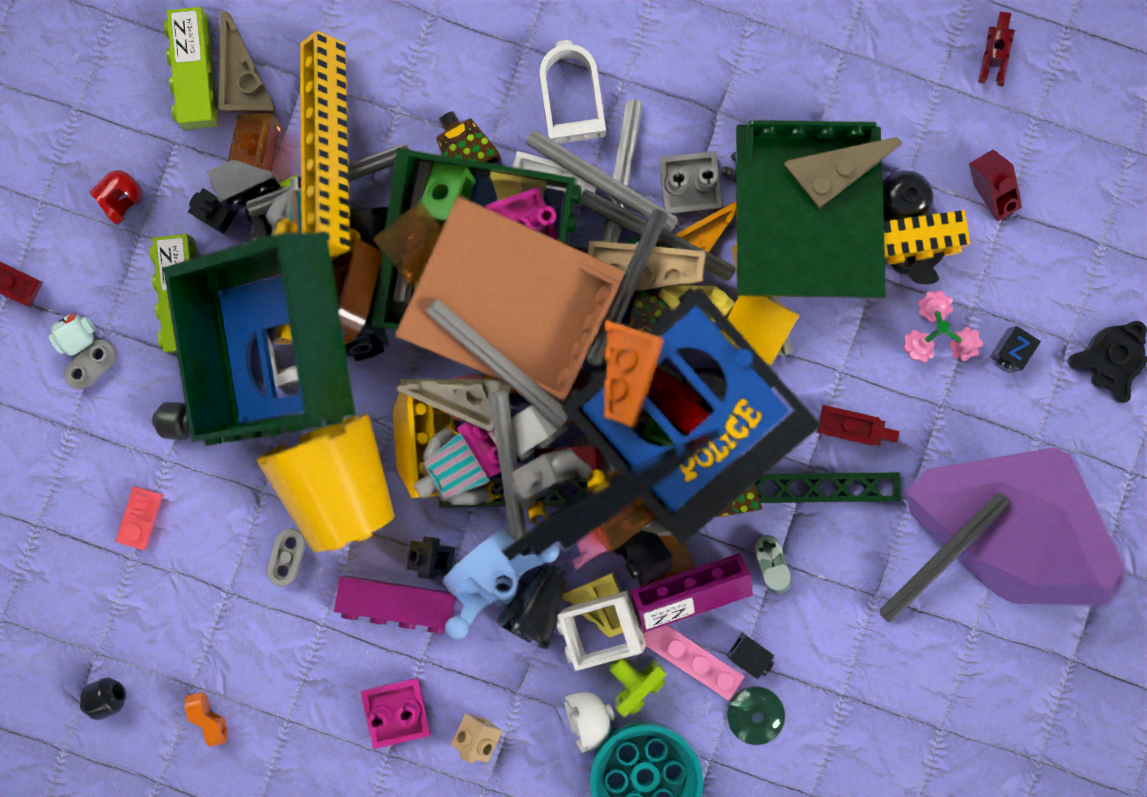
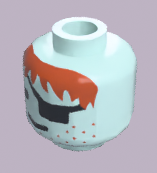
(72, 334)

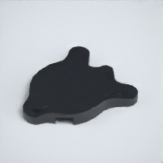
(1115, 357)

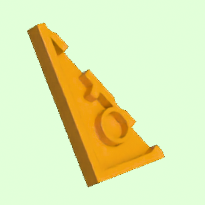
(708, 230)

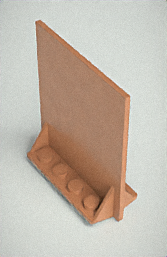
(517, 292)

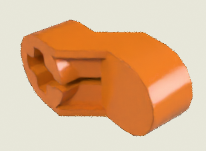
(212, 724)

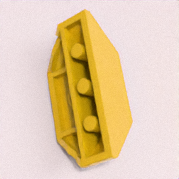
(413, 429)

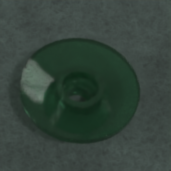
(745, 705)

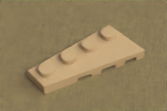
(664, 268)

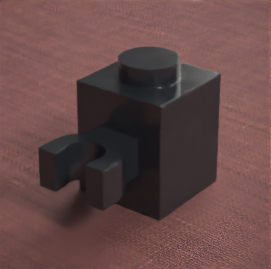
(209, 210)

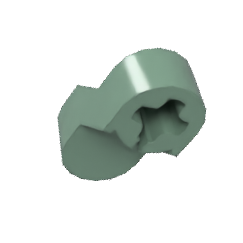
(769, 551)

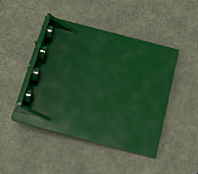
(784, 238)

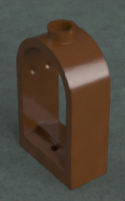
(355, 281)

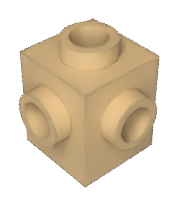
(476, 738)

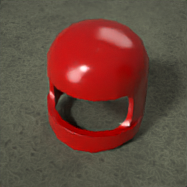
(109, 191)

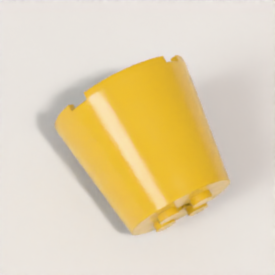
(332, 483)

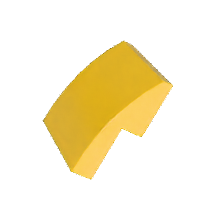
(763, 324)

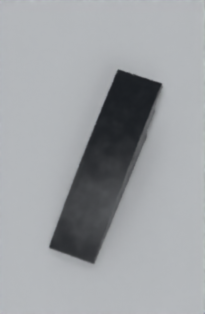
(607, 499)

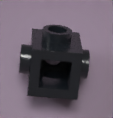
(430, 557)

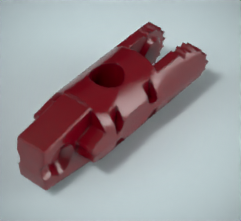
(1000, 38)

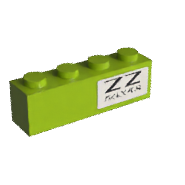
(191, 68)
(166, 252)

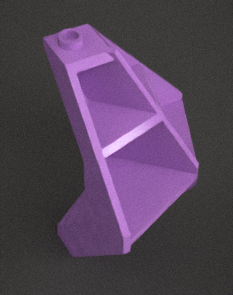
(1043, 545)

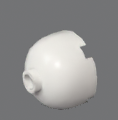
(588, 719)

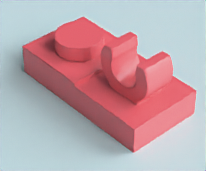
(139, 518)

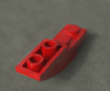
(676, 401)

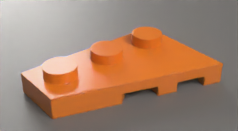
(630, 367)

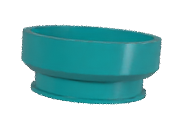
(640, 735)

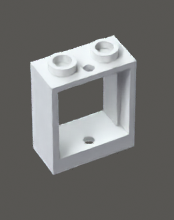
(629, 622)

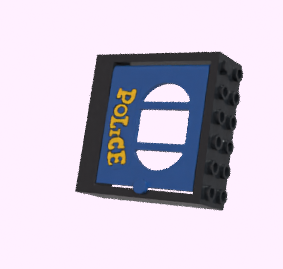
(741, 419)

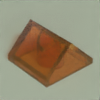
(255, 140)

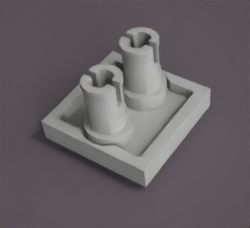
(690, 183)

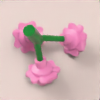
(920, 345)

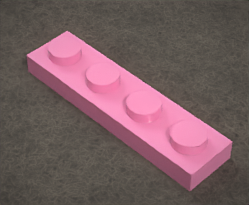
(694, 660)

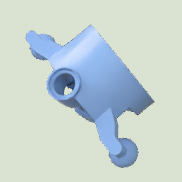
(484, 570)

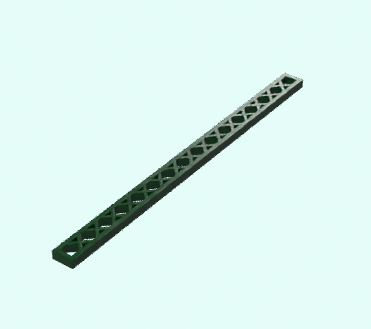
(895, 476)

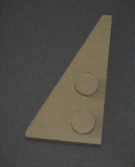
(239, 81)
(831, 172)
(459, 397)

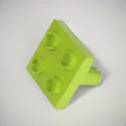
(636, 684)

